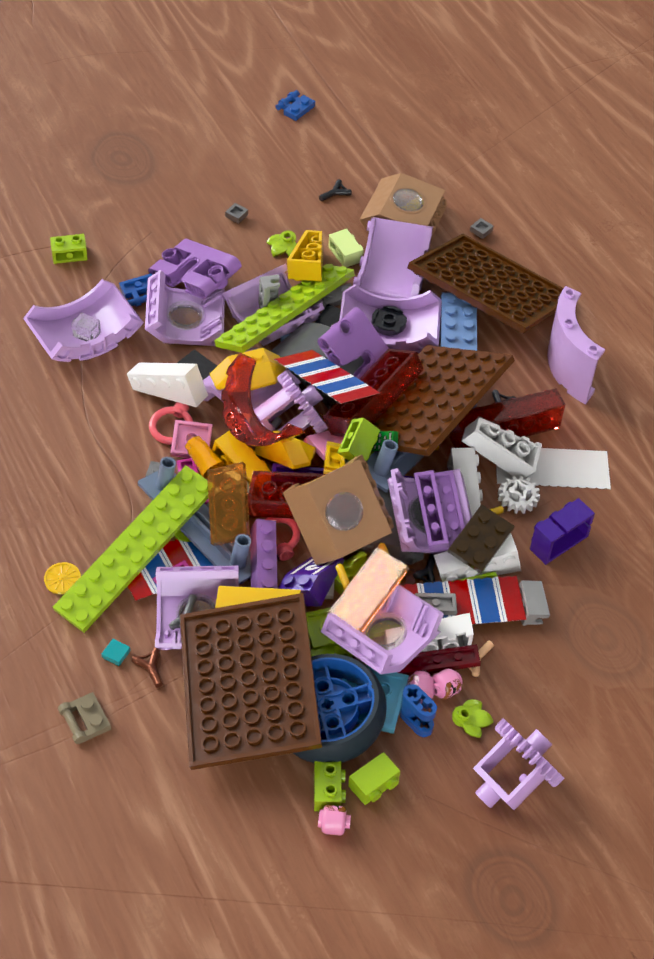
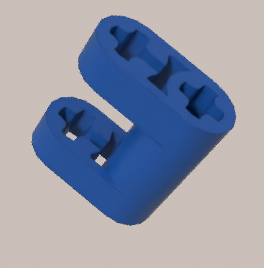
(412, 710)

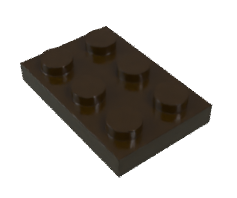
(481, 539)

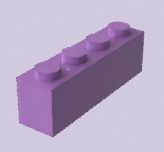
(263, 554)

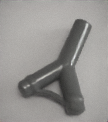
(188, 609)

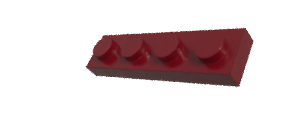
(441, 659)

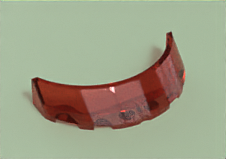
(238, 408)

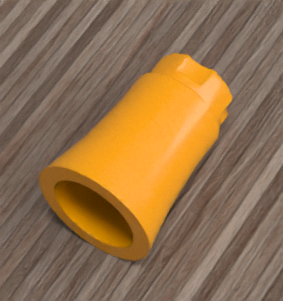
(202, 455)

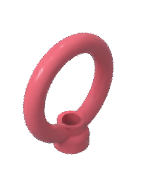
(179, 410)
(285, 550)

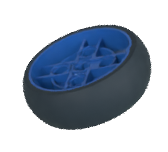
(366, 698)

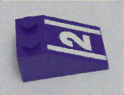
(312, 580)

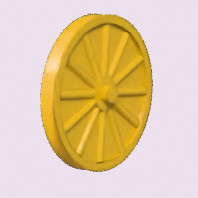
(61, 577)

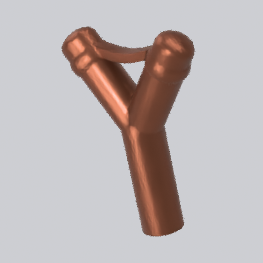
(150, 666)

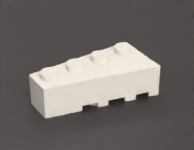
(169, 381)
(503, 448)
(467, 462)
(503, 562)
(455, 632)

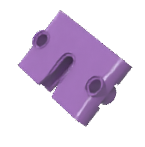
(197, 266)
(356, 340)

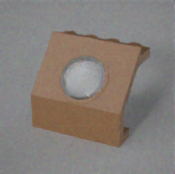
(407, 201)
(339, 511)

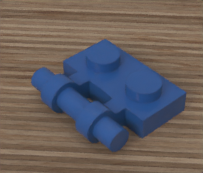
(298, 107)
(134, 288)

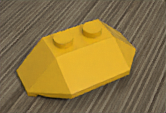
(264, 373)
(289, 452)

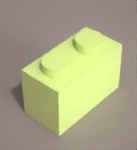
(345, 248)

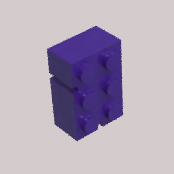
(561, 530)

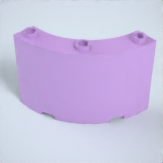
(387, 256)
(104, 303)
(422, 316)
(570, 352)

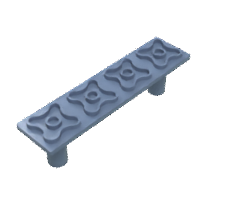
(387, 459)
(198, 526)

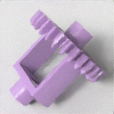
(307, 399)
(533, 748)

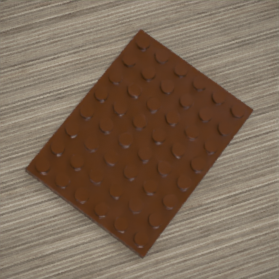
(489, 282)
(441, 395)
(249, 682)

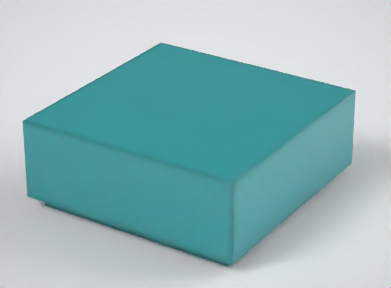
(115, 652)

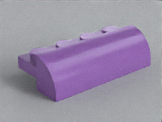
(439, 508)

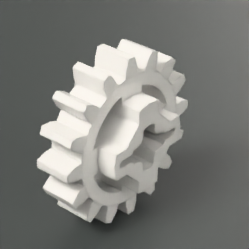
(518, 494)

